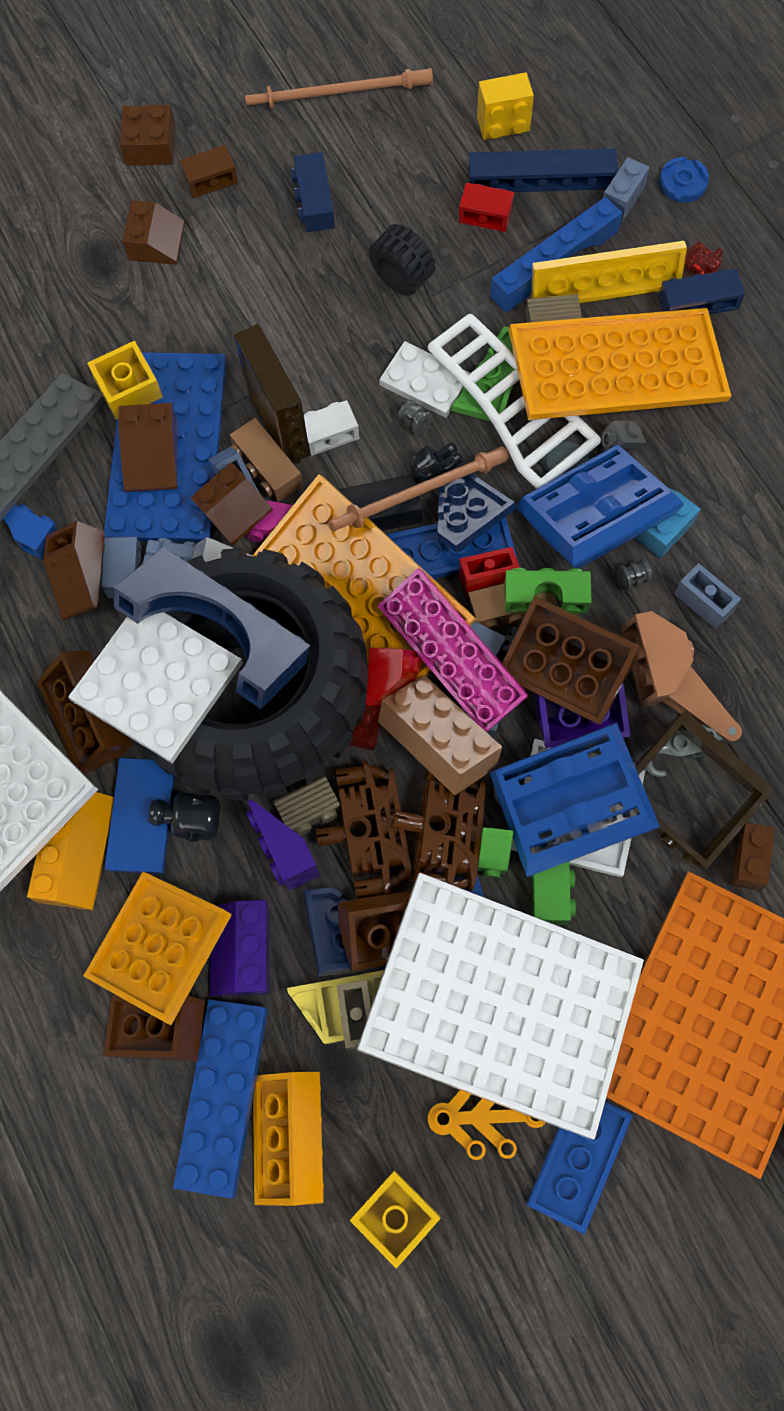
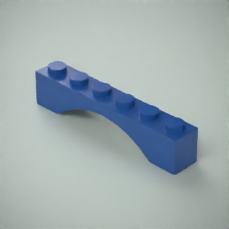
(587, 230)
(29, 529)

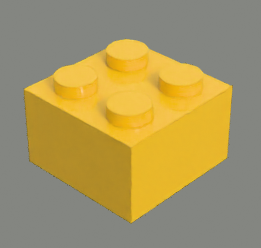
(504, 106)
(125, 378)
(395, 1219)

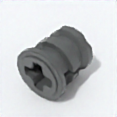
(415, 417)
(634, 574)

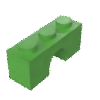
(569, 586)

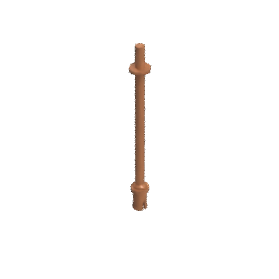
(406, 79)
(483, 463)

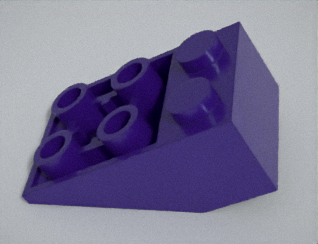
(291, 856)

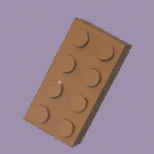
(439, 734)

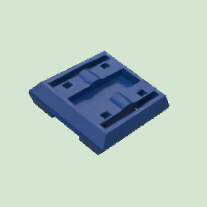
(600, 501)
(571, 797)

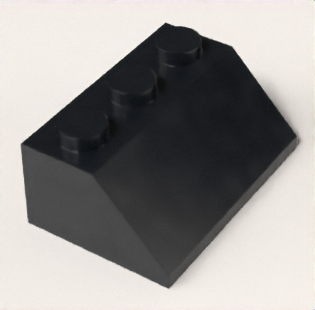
(398, 516)

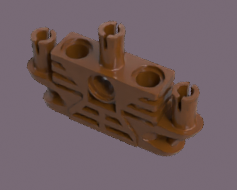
(462, 817)
(362, 849)

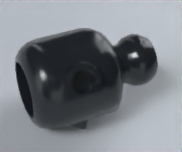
(190, 816)

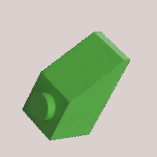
(494, 852)

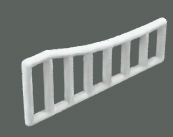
(498, 420)

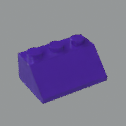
(562, 725)
(242, 952)

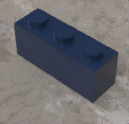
(313, 192)
(714, 291)

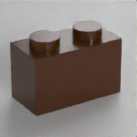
(209, 171)
(752, 856)

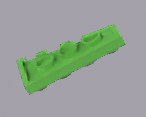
(467, 404)

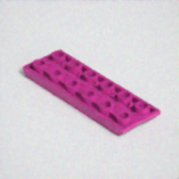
(452, 650)

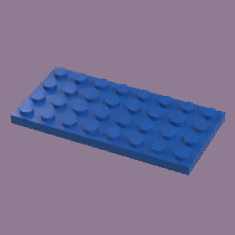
(196, 391)

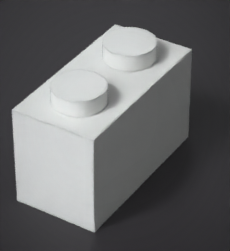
(330, 427)

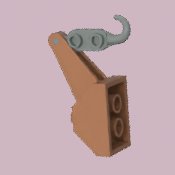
(665, 676)

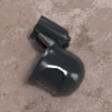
(430, 463)

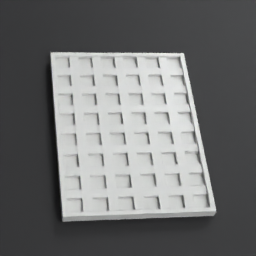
(502, 1006)

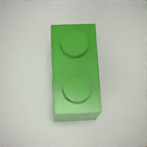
(552, 895)

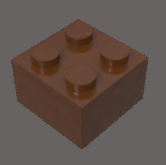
(147, 135)

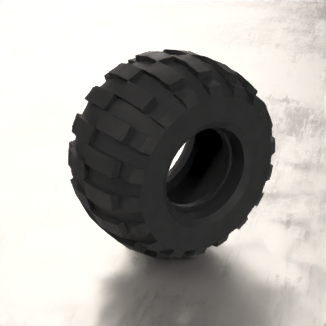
(330, 685)

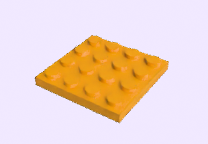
(157, 947)

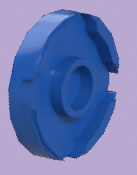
(684, 179)

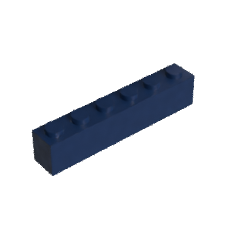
(544, 169)

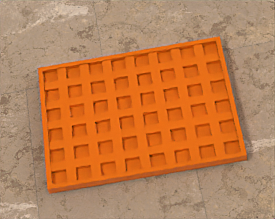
(709, 1027)

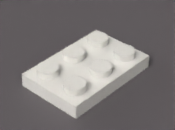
(422, 379)

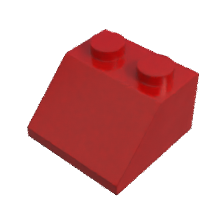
(390, 672)

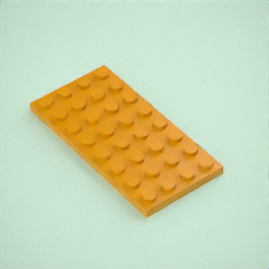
(618, 363)
(354, 560)

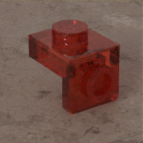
(702, 260)
(367, 731)

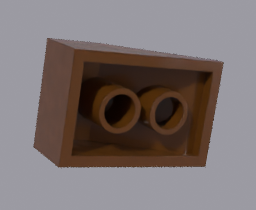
(148, 447)
(140, 1035)

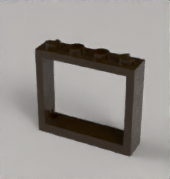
(272, 393)
(732, 765)

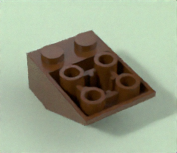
(74, 567)

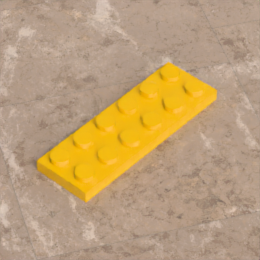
(610, 273)

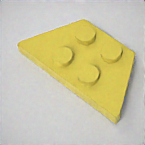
(321, 1003)

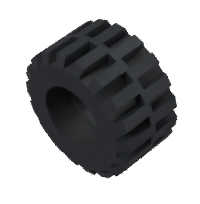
(402, 259)

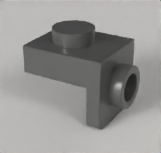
(622, 433)

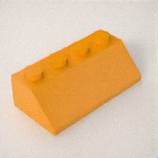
(72, 860)
(287, 1139)

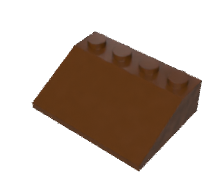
(569, 659)

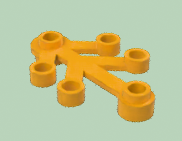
(480, 1119)

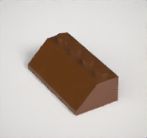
(85, 737)

